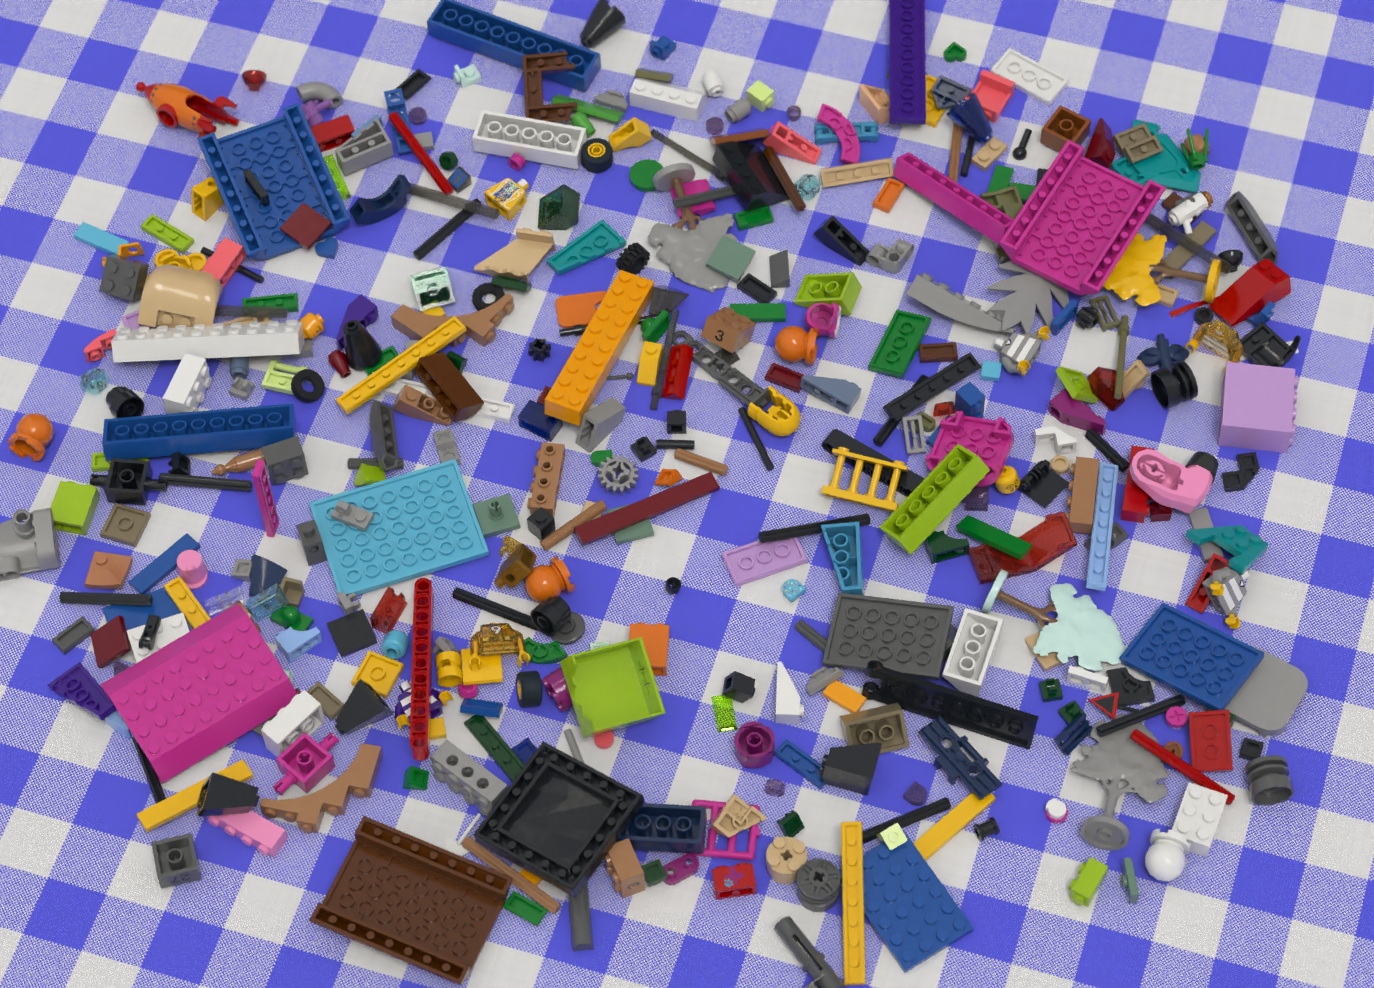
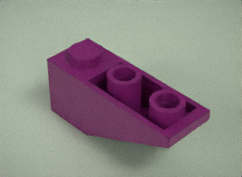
(1075, 413)

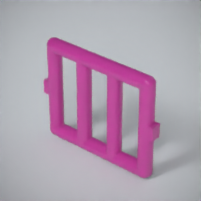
(730, 853)

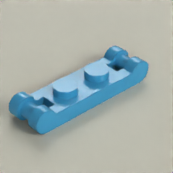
(860, 127)

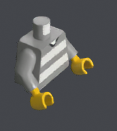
(1021, 350)
(1225, 592)

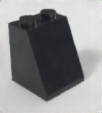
(851, 767)

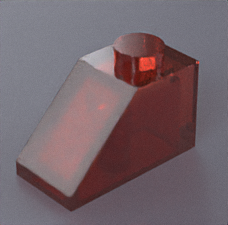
(1103, 387)

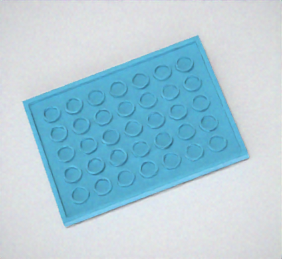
(417, 529)

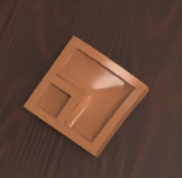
(108, 570)

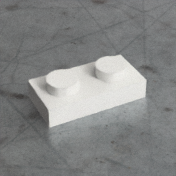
(1081, 677)

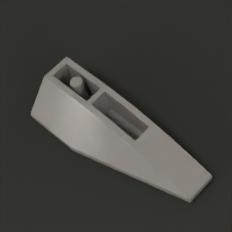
(952, 304)

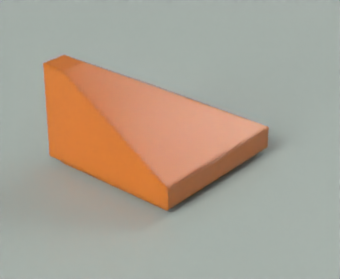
(668, 477)

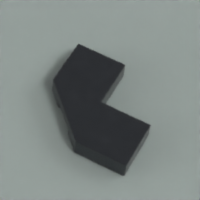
(1239, 480)

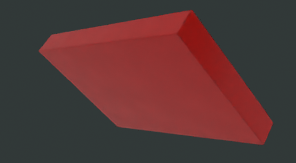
(1211, 741)

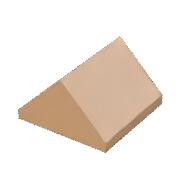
(875, 103)

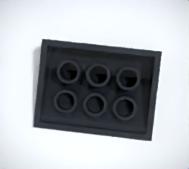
(749, 174)

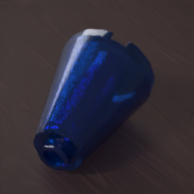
(971, 118)

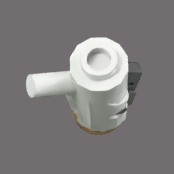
(1188, 208)

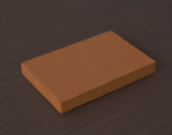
(739, 136)

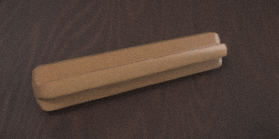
(701, 461)

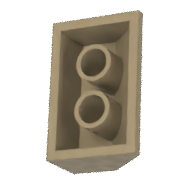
(876, 725)

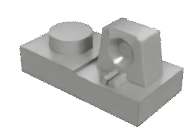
(352, 515)

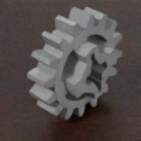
(626, 477)

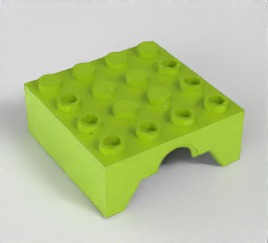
(611, 687)

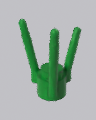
(1196, 159)

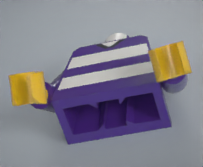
(403, 707)

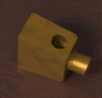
(516, 567)

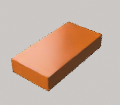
(888, 195)

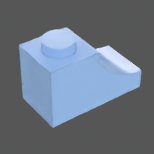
(296, 643)

